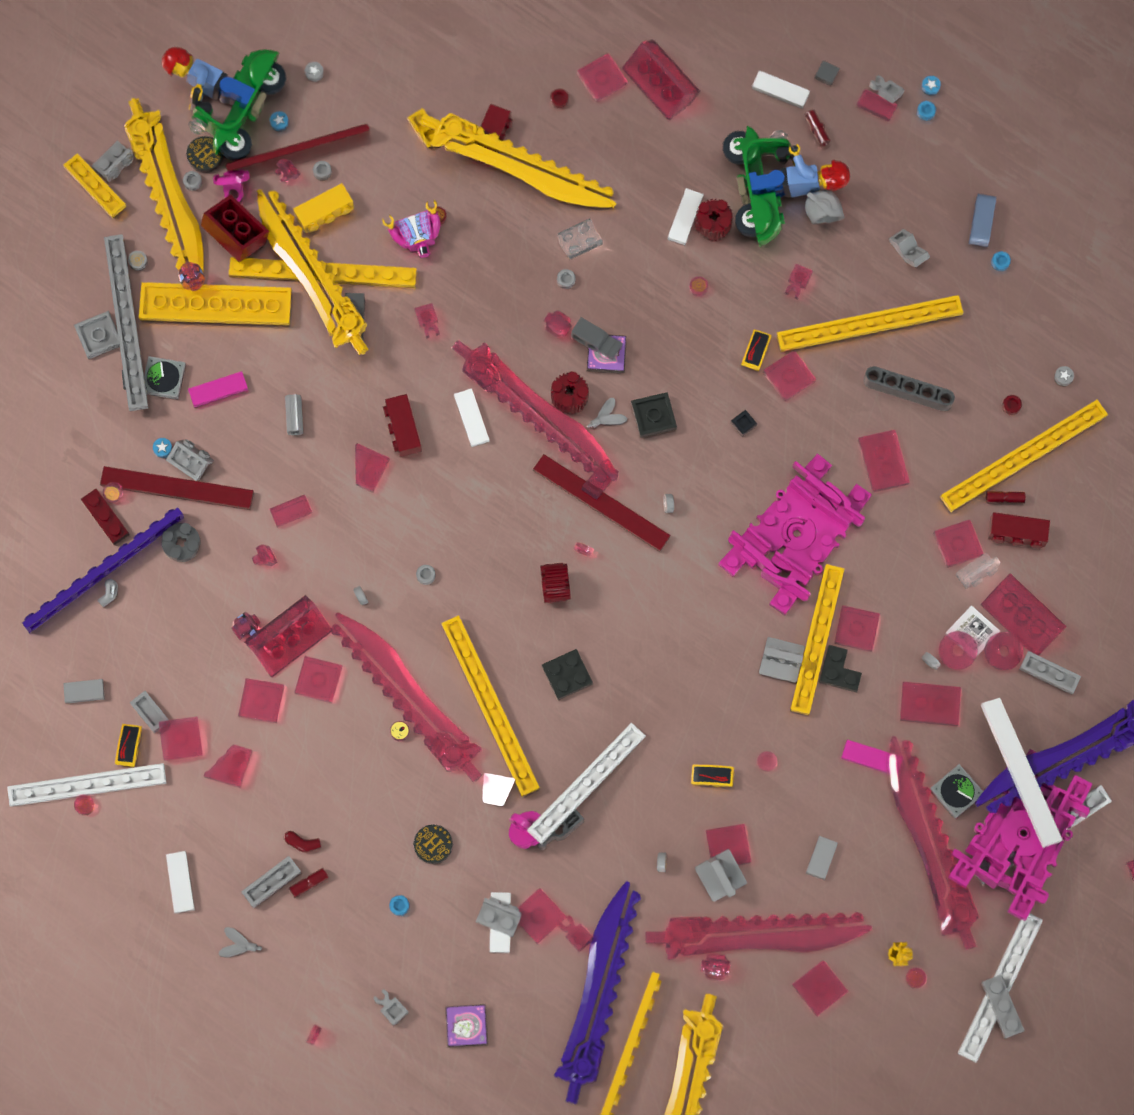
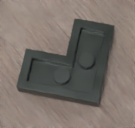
(834, 673)

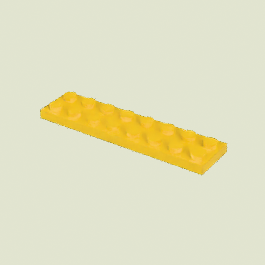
(215, 304)

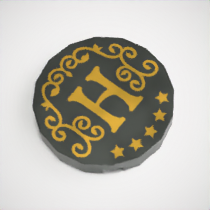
(201, 155)
(433, 844)

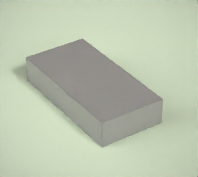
(84, 691)
(148, 711)
(821, 858)

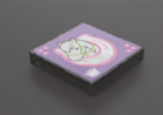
(600, 363)
(466, 1025)

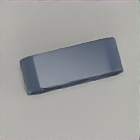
(982, 220)

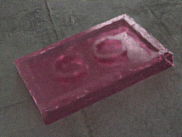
(883, 460)
(930, 703)

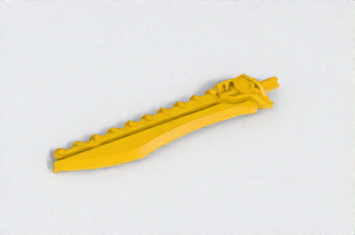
(460, 135)
(141, 138)
(347, 318)
(705, 1044)

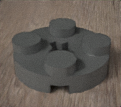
(183, 531)

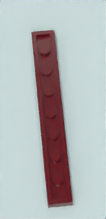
(297, 147)
(178, 488)
(604, 504)

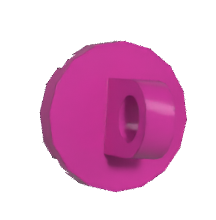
(232, 180)
(518, 829)

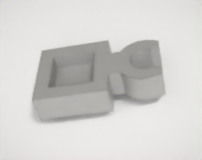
(889, 90)
(393, 1009)

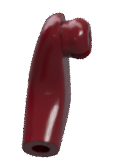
(301, 844)

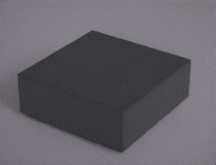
(743, 423)

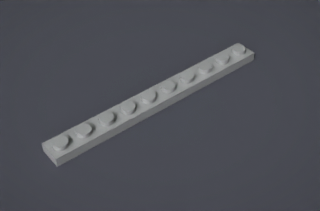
(126, 322)

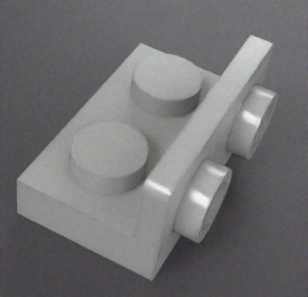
(113, 161)
(189, 459)
(499, 917)

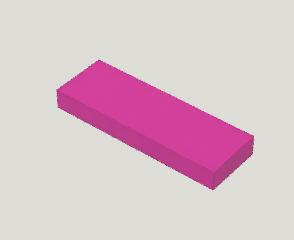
(218, 389)
(866, 756)

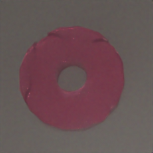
(958, 638)
(993, 655)

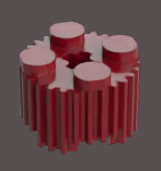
(712, 210)
(569, 383)
(555, 582)

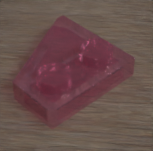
(369, 467)
(231, 766)

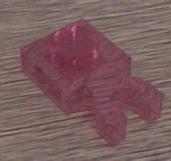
(799, 278)
(427, 317)
(577, 935)

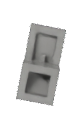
(908, 249)

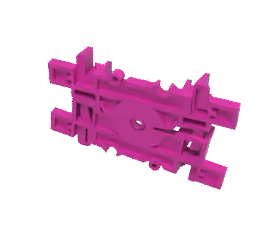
(795, 512)
(1002, 836)

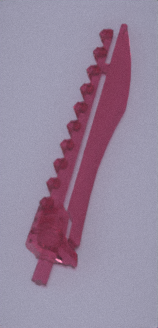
(485, 370)
(441, 745)
(959, 900)
(694, 929)

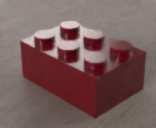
(234, 228)

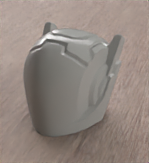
(823, 207)

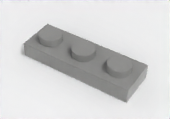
(1050, 672)
(271, 881)
(1002, 1006)

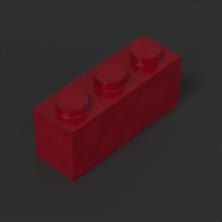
(496, 121)
(402, 425)
(1019, 530)

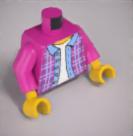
(417, 230)

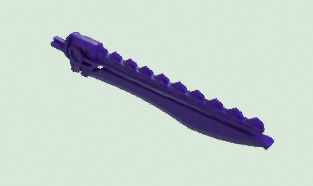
(1121, 739)
(589, 1055)

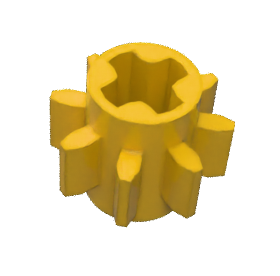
(900, 953)

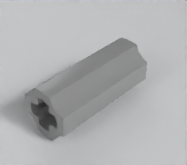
(294, 414)

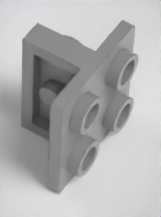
(781, 659)
(721, 875)

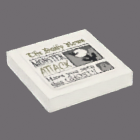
(975, 625)

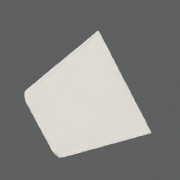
(496, 789)

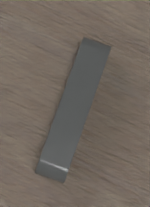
(917, 385)

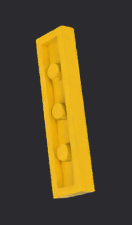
(94, 185)

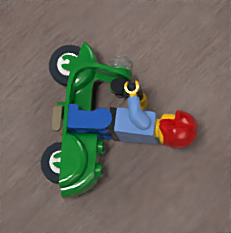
(243, 92)
(762, 215)

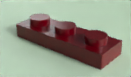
(105, 516)

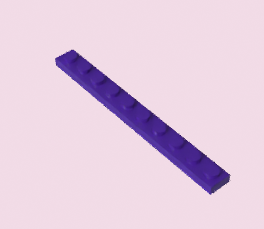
(96, 574)

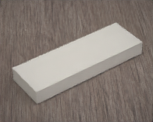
(780, 89)
(685, 216)
(471, 417)
(180, 882)
(498, 941)

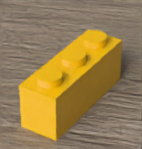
(323, 208)

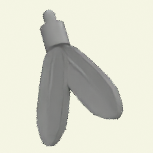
(606, 419)
(241, 944)

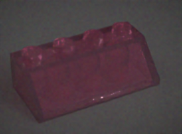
(660, 79)
(1023, 615)
(288, 636)

